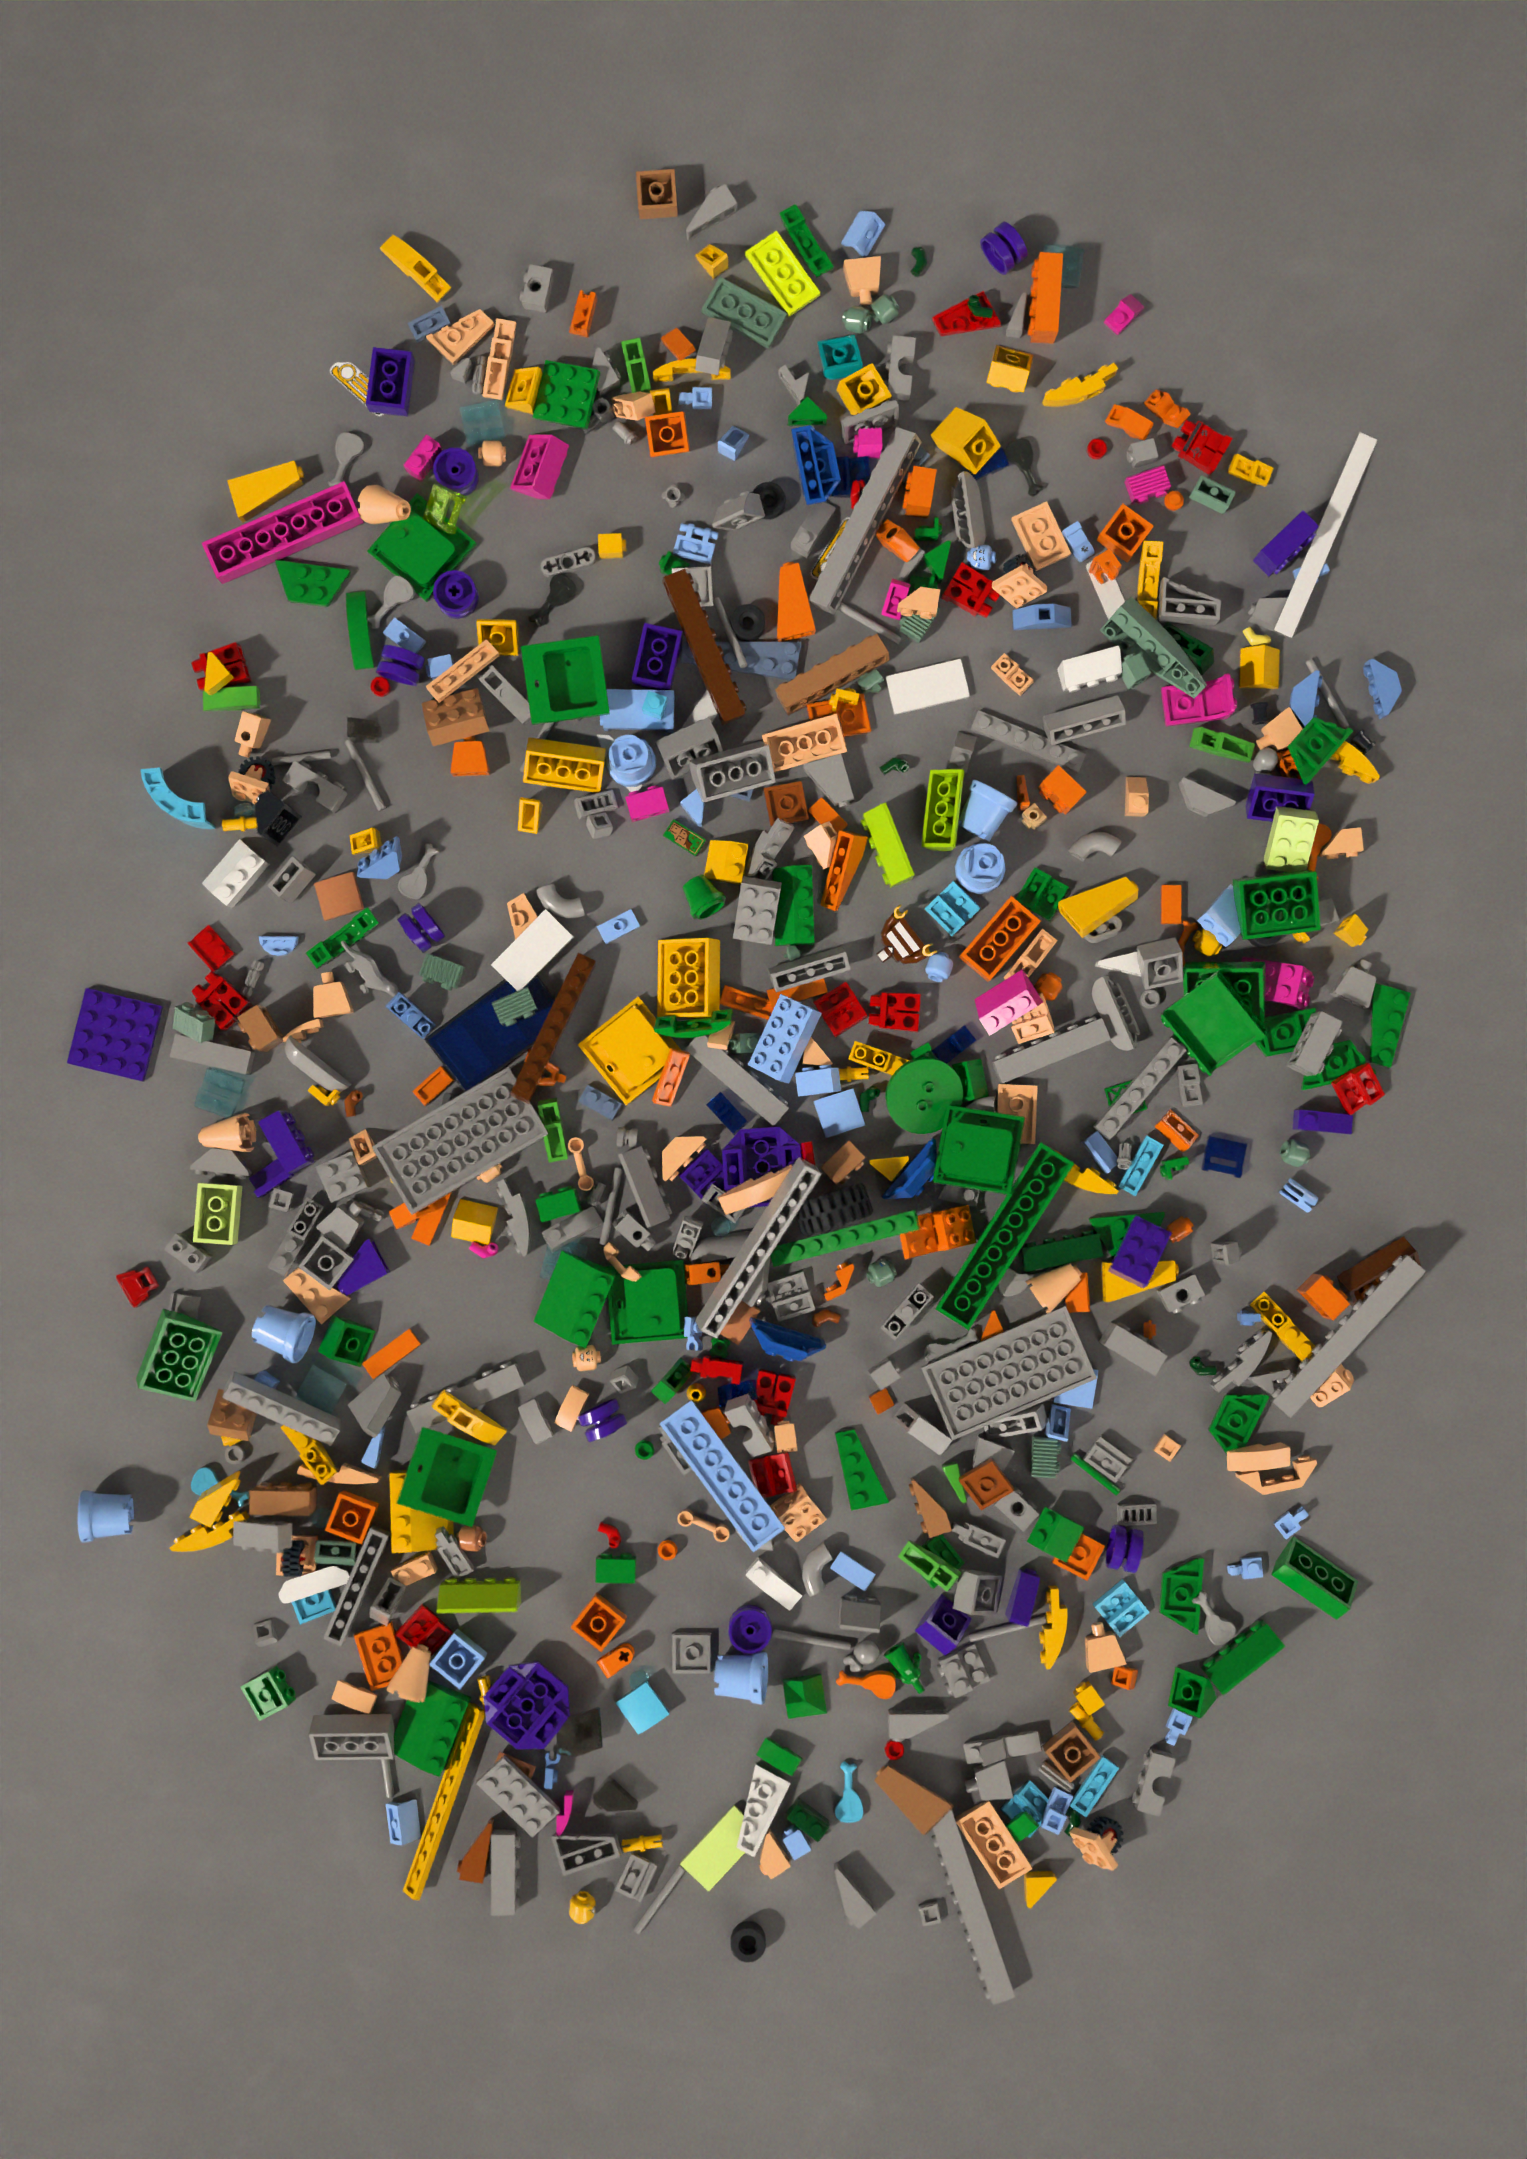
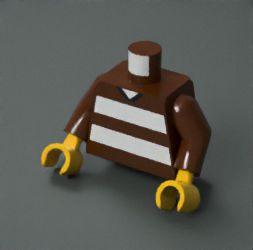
(901, 941)

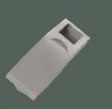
(505, 692)
(768, 845)
(520, 1224)
(296, 1237)
(1250, 1357)

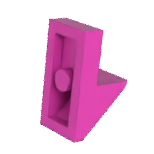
(1125, 312)
(897, 592)

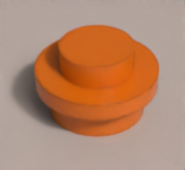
(1173, 500)
(1149, 1330)
(667, 1549)

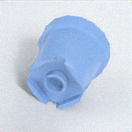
(630, 761)
(985, 810)
(980, 868)
(285, 1332)
(104, 1515)
(742, 1676)

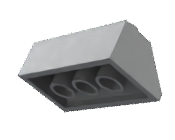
(732, 771)
(644, 1186)
(352, 1737)

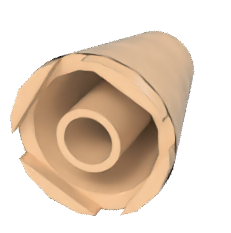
(382, 506)
(230, 1134)
(1054, 1285)
(412, 1675)

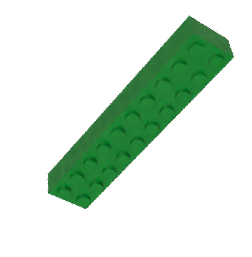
(1004, 1235)

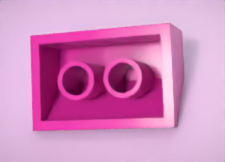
(539, 466)
(1007, 1002)

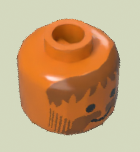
(1049, 985)

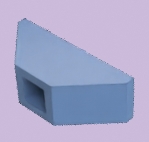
(1042, 617)
(1383, 686)
(1304, 698)
(381, 862)
(410, 1014)

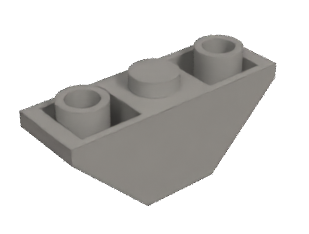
(1203, 799)
(222, 1163)
(687, 1237)
(906, 1311)

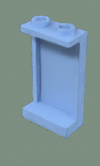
(627, 713)

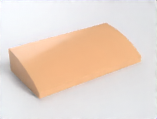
(805, 742)
(993, 1843)

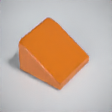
(881, 1401)
(1124, 1677)

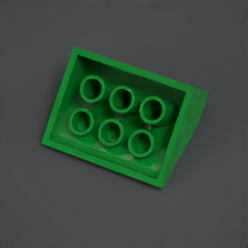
(1277, 904)
(1245, 977)
(574, 1298)
(178, 1356)
(430, 1728)

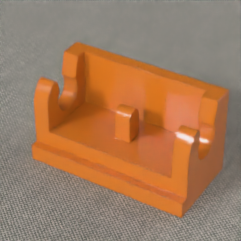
(583, 314)
(1105, 563)

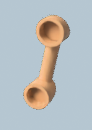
(575, 1146)
(630, 1273)
(687, 1517)

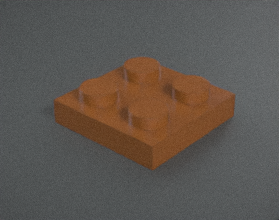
(786, 803)
(986, 1484)

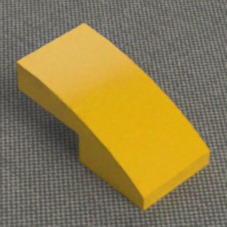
(1250, 471)

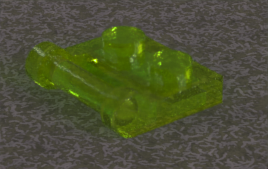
(438, 507)

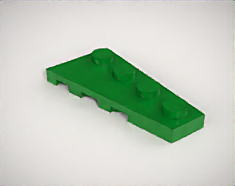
(1387, 1020)
(860, 1478)

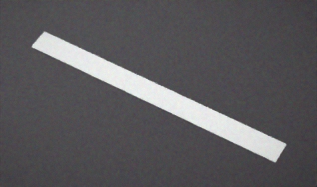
(1325, 535)

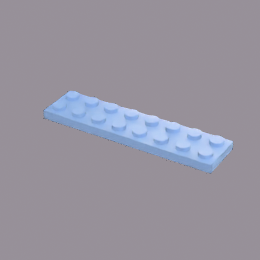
(722, 1475)

